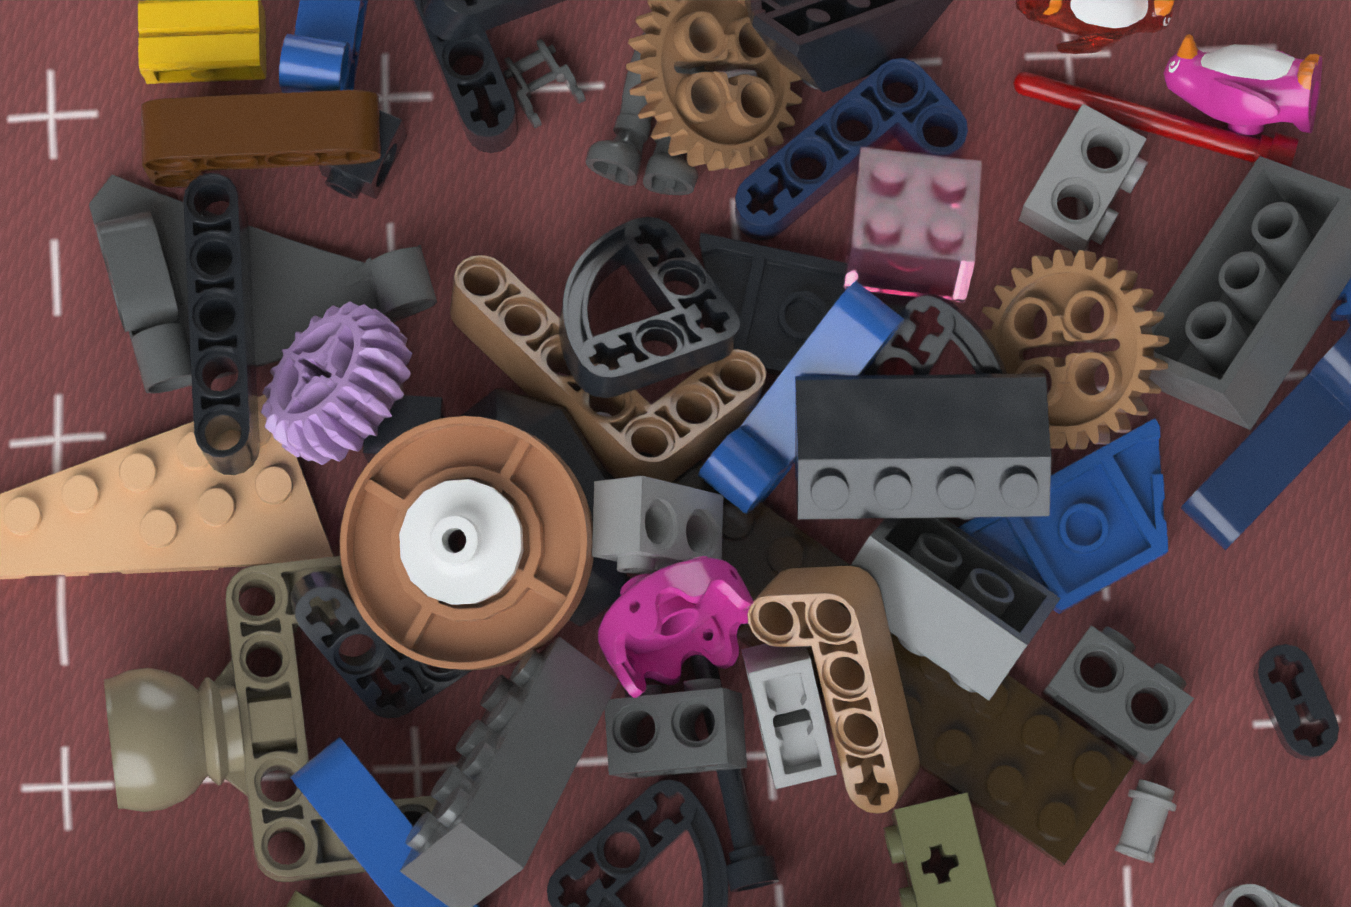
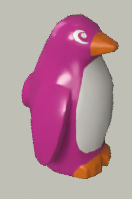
(1247, 85)

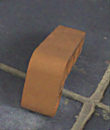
(875, 755)

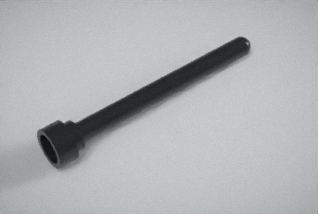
(749, 861)

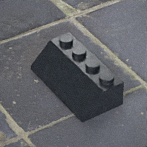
(922, 446)

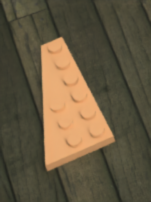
(162, 512)

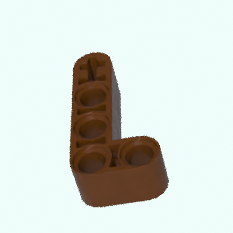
(257, 132)

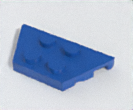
(1100, 522)

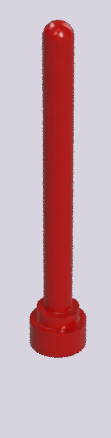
(1278, 148)

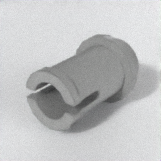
(1145, 820)

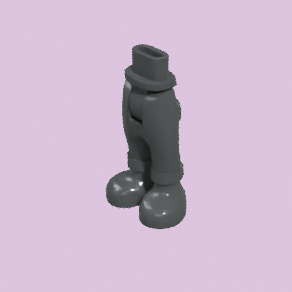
(621, 158)

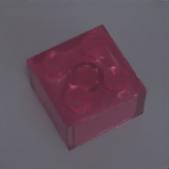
(913, 224)

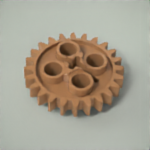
(716, 125)
(1067, 295)

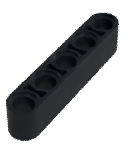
(228, 350)

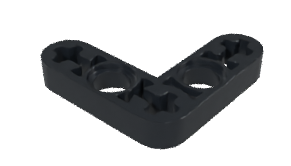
(417, 679)

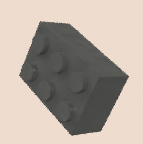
(954, 599)

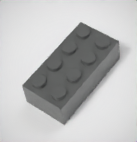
(1255, 292)
(508, 775)

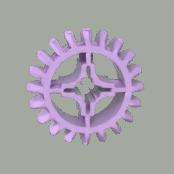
(336, 383)

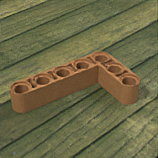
(634, 422)

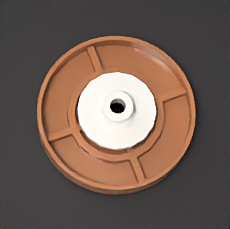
(521, 555)

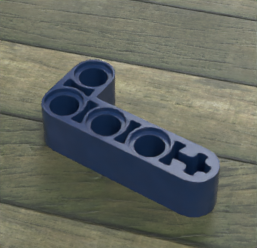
(840, 156)
(1276, 449)

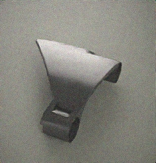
(290, 282)

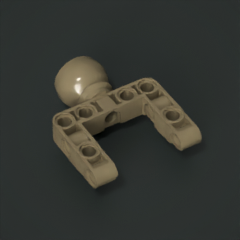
(233, 729)

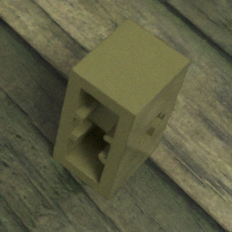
(951, 829)

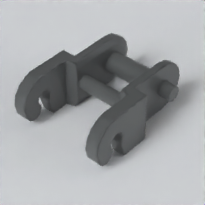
(561, 74)

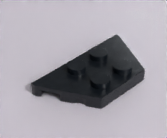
(777, 295)

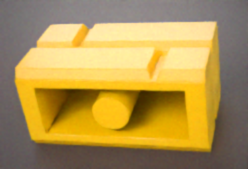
(201, 40)

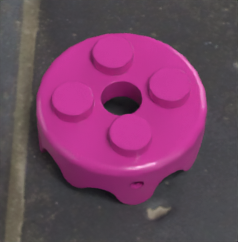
(672, 617)

